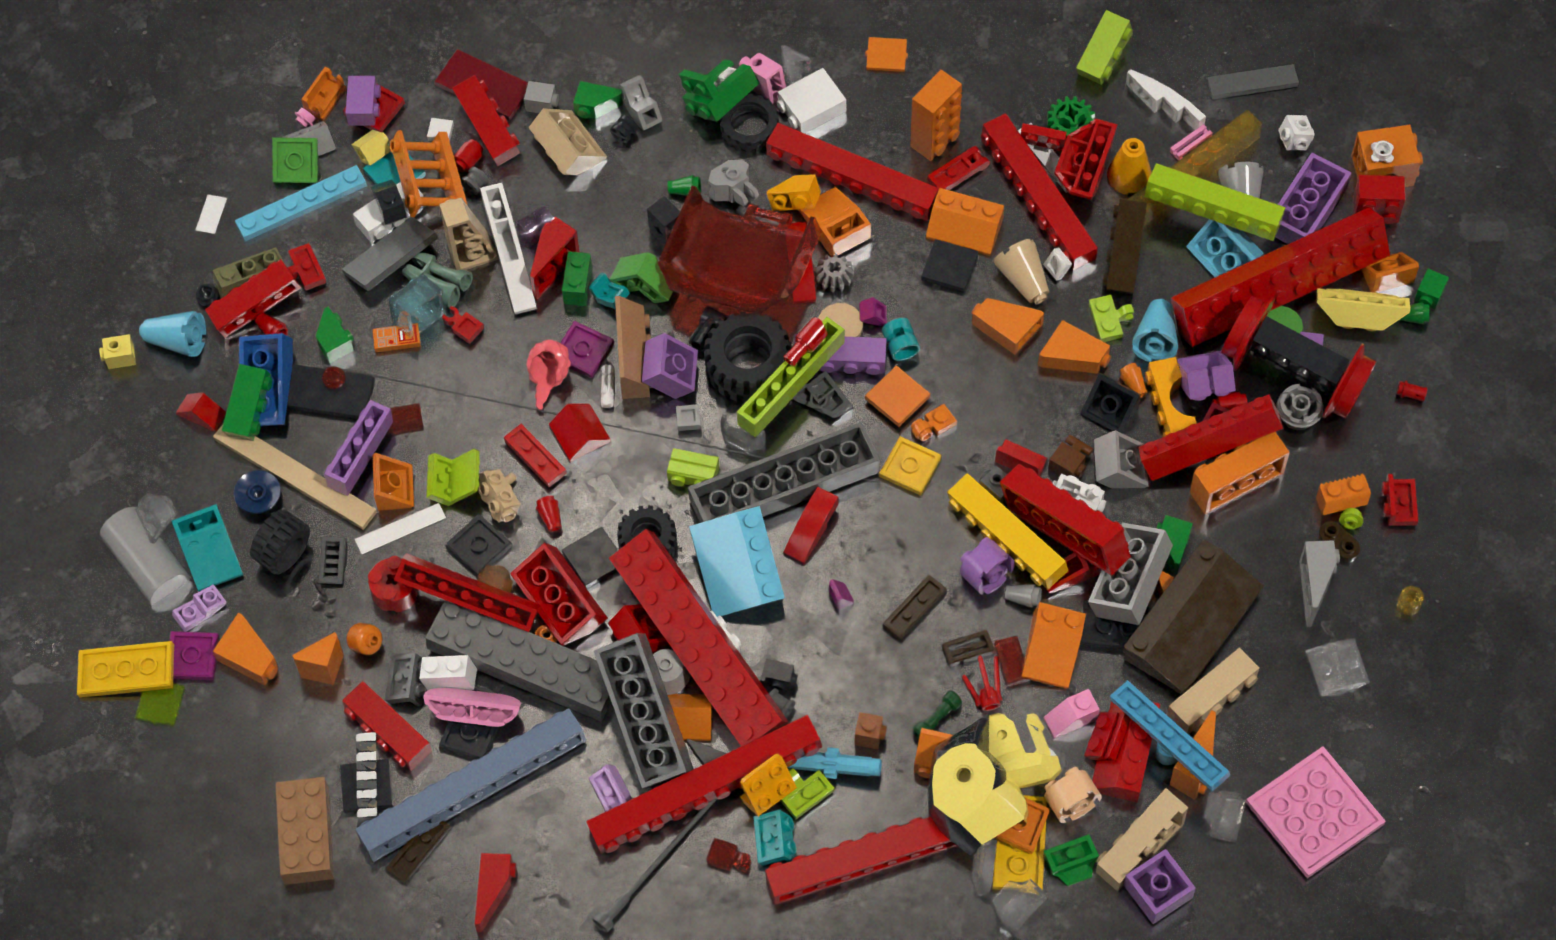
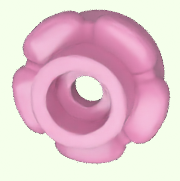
(304, 117)

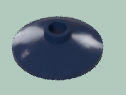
(252, 484)

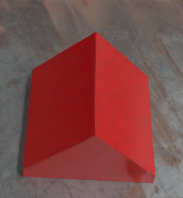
(578, 430)

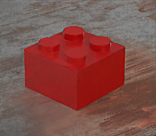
(1381, 194)

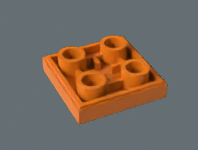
(897, 396)

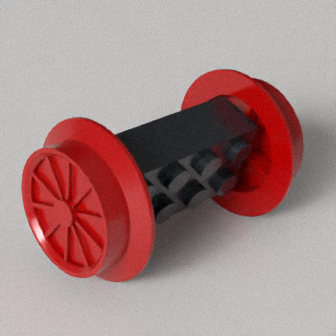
(1298, 355)

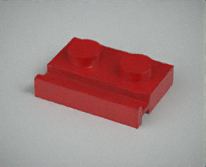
(1043, 136)
(1107, 736)

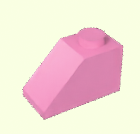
(1072, 714)

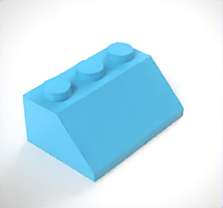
(1222, 247)

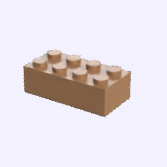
(304, 830)

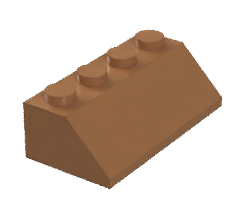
(631, 347)

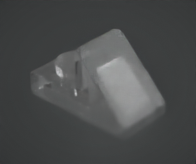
(794, 64)

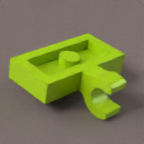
(1108, 319)
(807, 793)

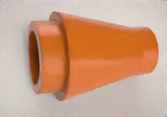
(1133, 378)

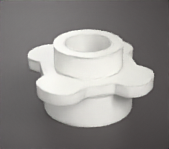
(1382, 146)

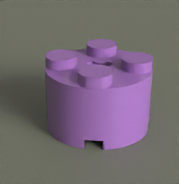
(986, 566)

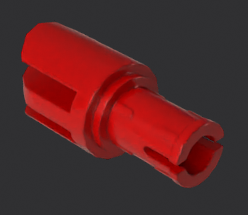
(806, 341)

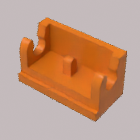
(323, 94)

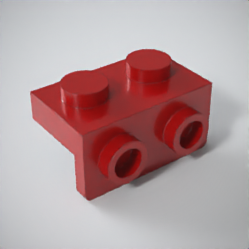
(1401, 501)

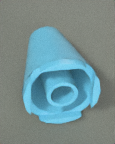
(176, 332)
(1156, 333)

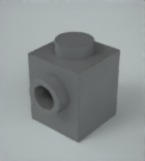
(991, 482)

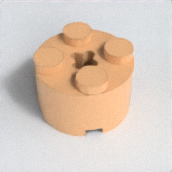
(1072, 795)

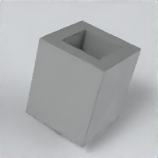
(540, 96)

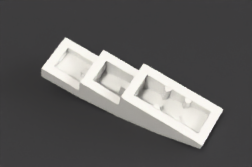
(1159, 96)

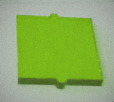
(160, 705)

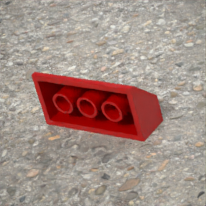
(562, 596)
(1125, 774)

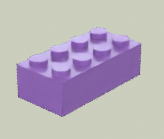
(1311, 198)

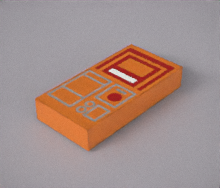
(394, 339)

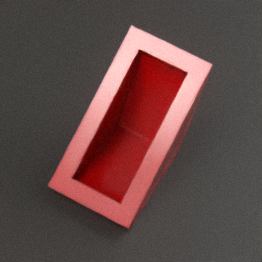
(202, 411)

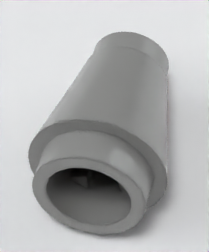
(1024, 594)

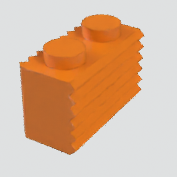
(1343, 494)

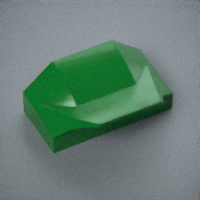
(1072, 860)

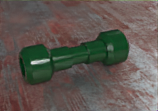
(950, 702)

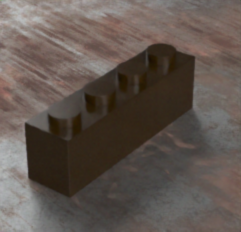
(1126, 246)

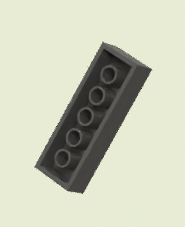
(643, 710)

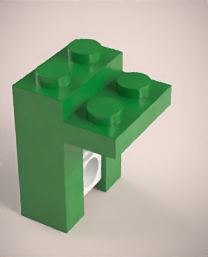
(718, 91)

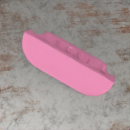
(472, 706)

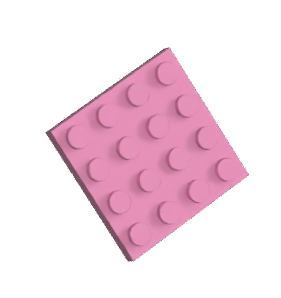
(1315, 812)

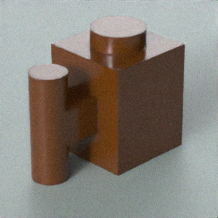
(1068, 459)

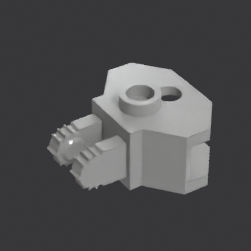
(733, 184)

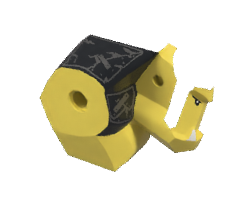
(980, 777)

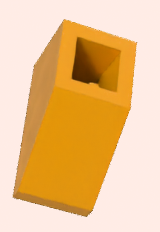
(795, 193)

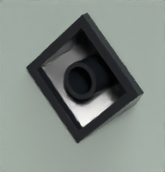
(1111, 404)

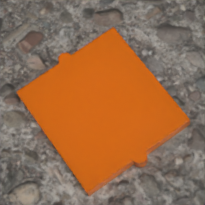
(886, 54)

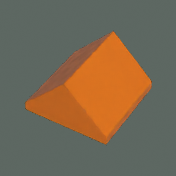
(1391, 272)
(392, 483)
(320, 660)
(693, 715)

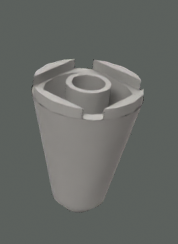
(1244, 177)

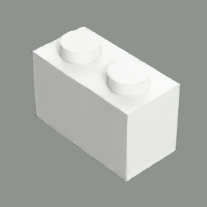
(448, 672)

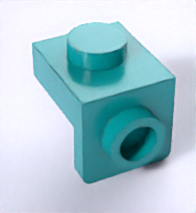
(605, 291)

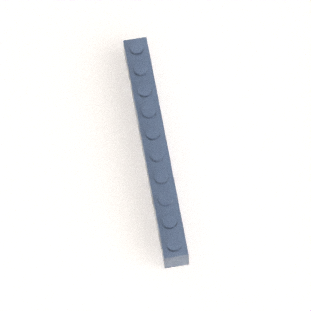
(470, 784)

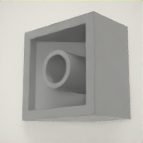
(1119, 461)

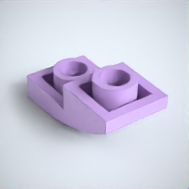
(199, 609)

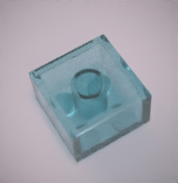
(416, 303)

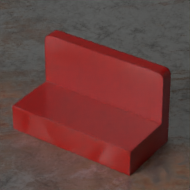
(1012, 454)

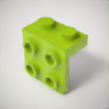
(452, 479)

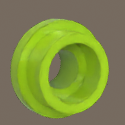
(1351, 518)

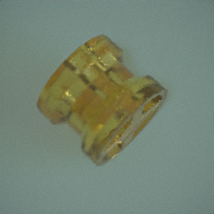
(1412, 605)

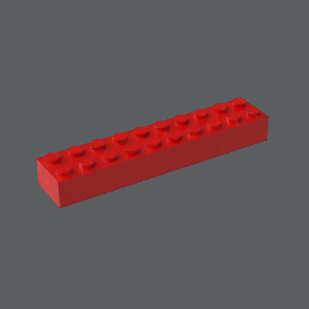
(1282, 274)
(697, 638)

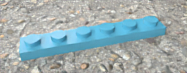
(301, 203)

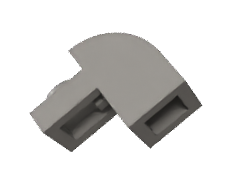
(639, 104)

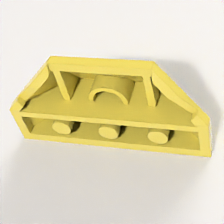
(1362, 309)

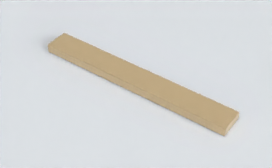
(299, 478)

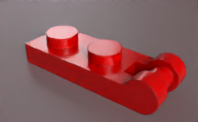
(958, 169)

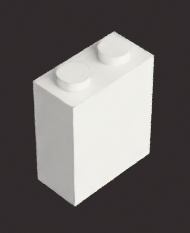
(811, 101)

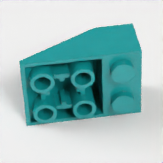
(207, 547)

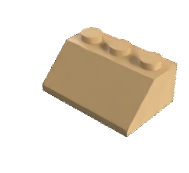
(566, 141)

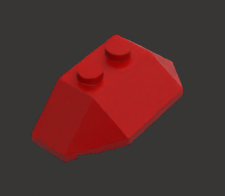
(1085, 158)

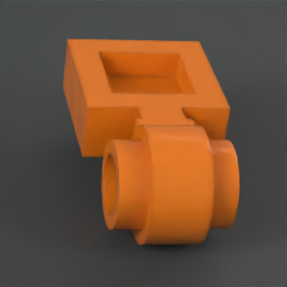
(937, 420)

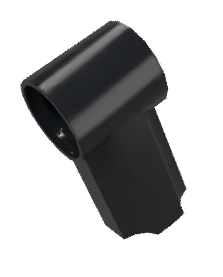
(707, 321)

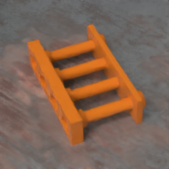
(443, 163)

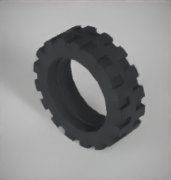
(749, 142)

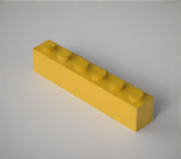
(1007, 531)

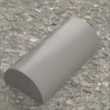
(148, 564)

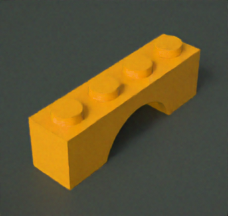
(1164, 379)

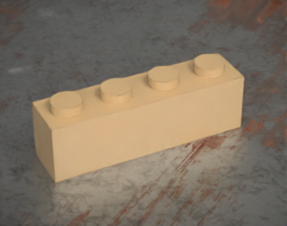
(1213, 691)

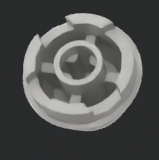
(1300, 407)
(672, 671)

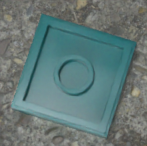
(386, 169)

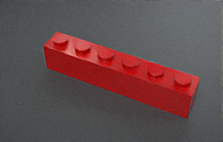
(1210, 437)
(467, 592)

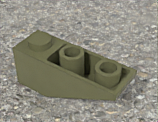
(239, 272)

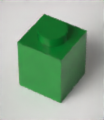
(1431, 288)

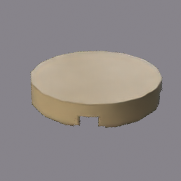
(845, 316)

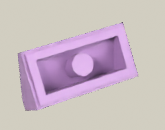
(610, 787)

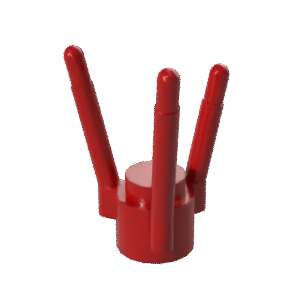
(989, 698)

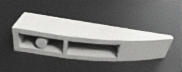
(508, 248)

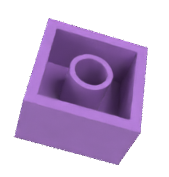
(669, 366)
(1159, 886)

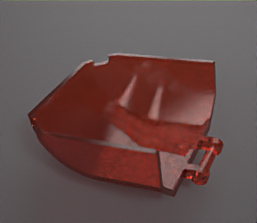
(735, 256)

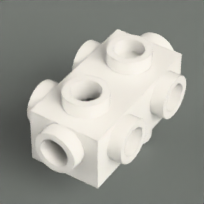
(1090, 494)

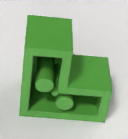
(642, 274)

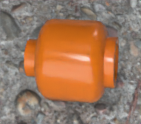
(364, 638)

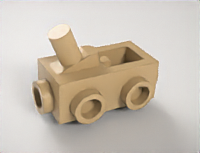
(498, 494)

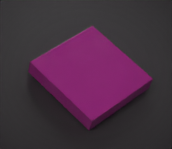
(586, 348)
(194, 655)

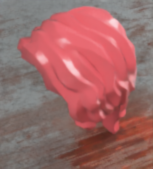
(547, 368)

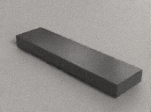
(1252, 81)

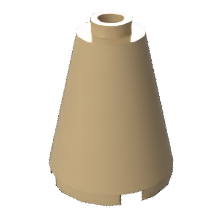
(1024, 270)

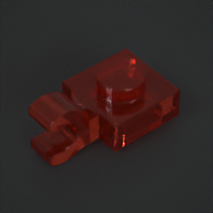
(725, 854)

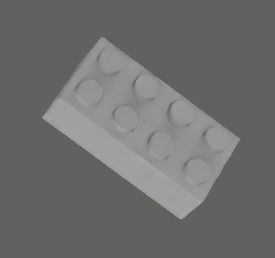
(1130, 588)

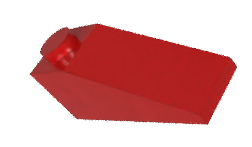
(493, 884)

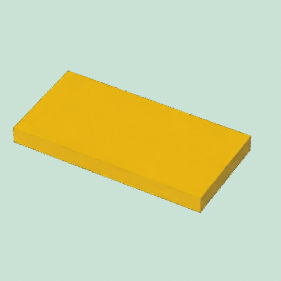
(125, 669)
(1018, 865)

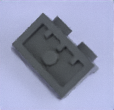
(404, 680)

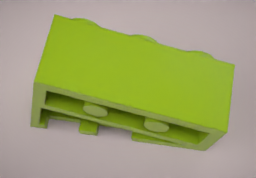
(1105, 47)

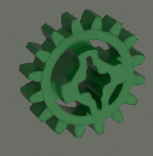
(1069, 115)

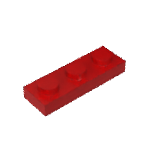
(535, 455)

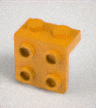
(767, 785)

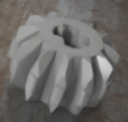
(834, 272)

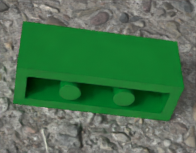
(247, 402)

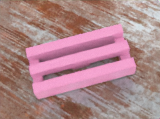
(1188, 139)

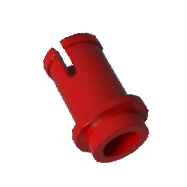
(1411, 391)

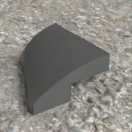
(824, 396)

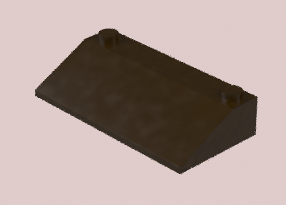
(1192, 618)

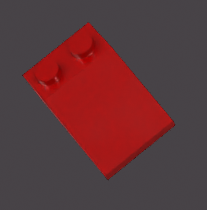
(552, 254)

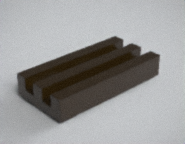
(970, 656)

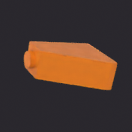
(1007, 323)
(1074, 351)
(245, 652)

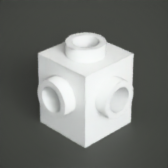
(1296, 132)

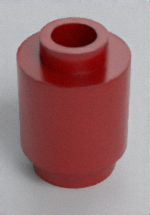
(468, 155)
(1231, 400)

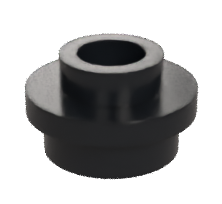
(206, 289)

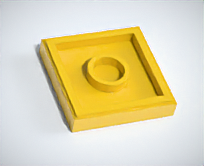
(910, 465)

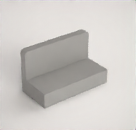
(319, 131)

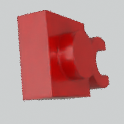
(463, 326)

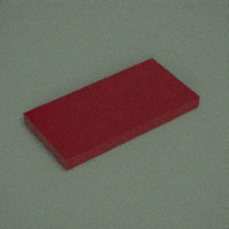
(502, 86)

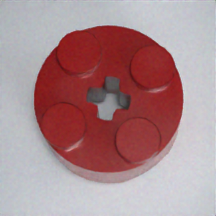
(386, 591)

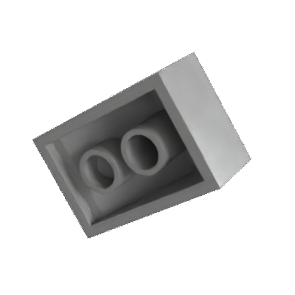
(1316, 568)

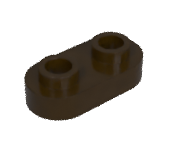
(1341, 539)

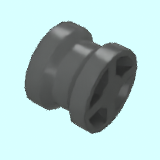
(474, 180)

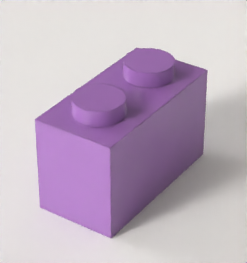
(362, 100)

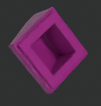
(873, 312)
(840, 594)

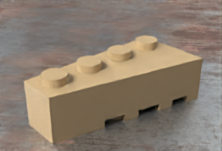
(466, 237)
(1142, 839)

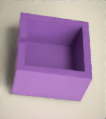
(1206, 375)

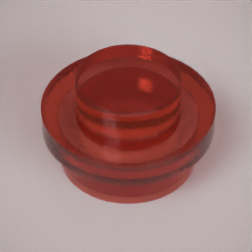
(333, 377)

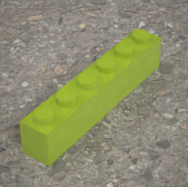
(1214, 202)
(787, 382)

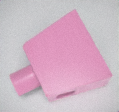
(768, 74)

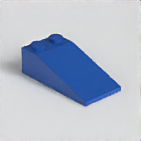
(275, 355)

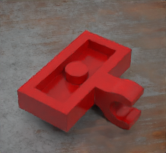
(306, 267)

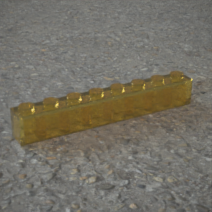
(1209, 156)

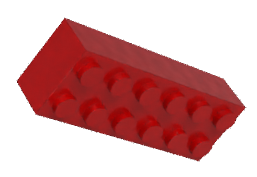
(1065, 519)

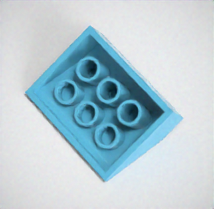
(736, 562)

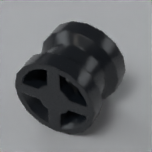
(624, 129)

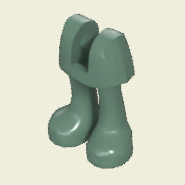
(450, 292)

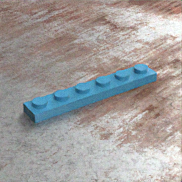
(1170, 736)

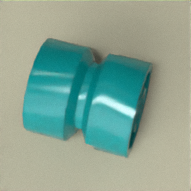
(900, 339)

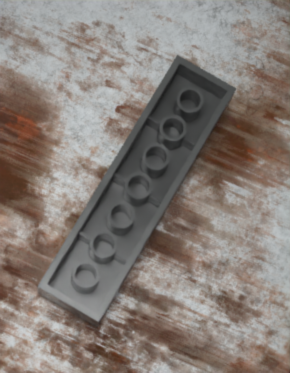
(788, 475)
(521, 659)

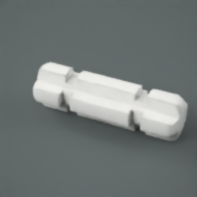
(607, 386)

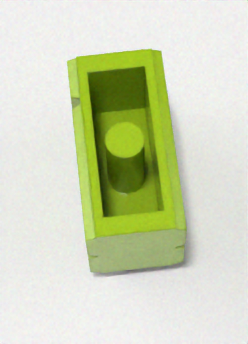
(691, 467)

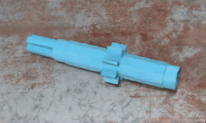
(834, 763)

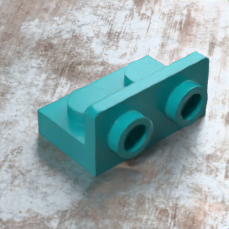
(774, 837)

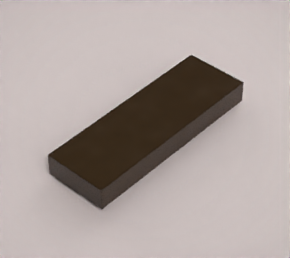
(914, 607)
(416, 852)

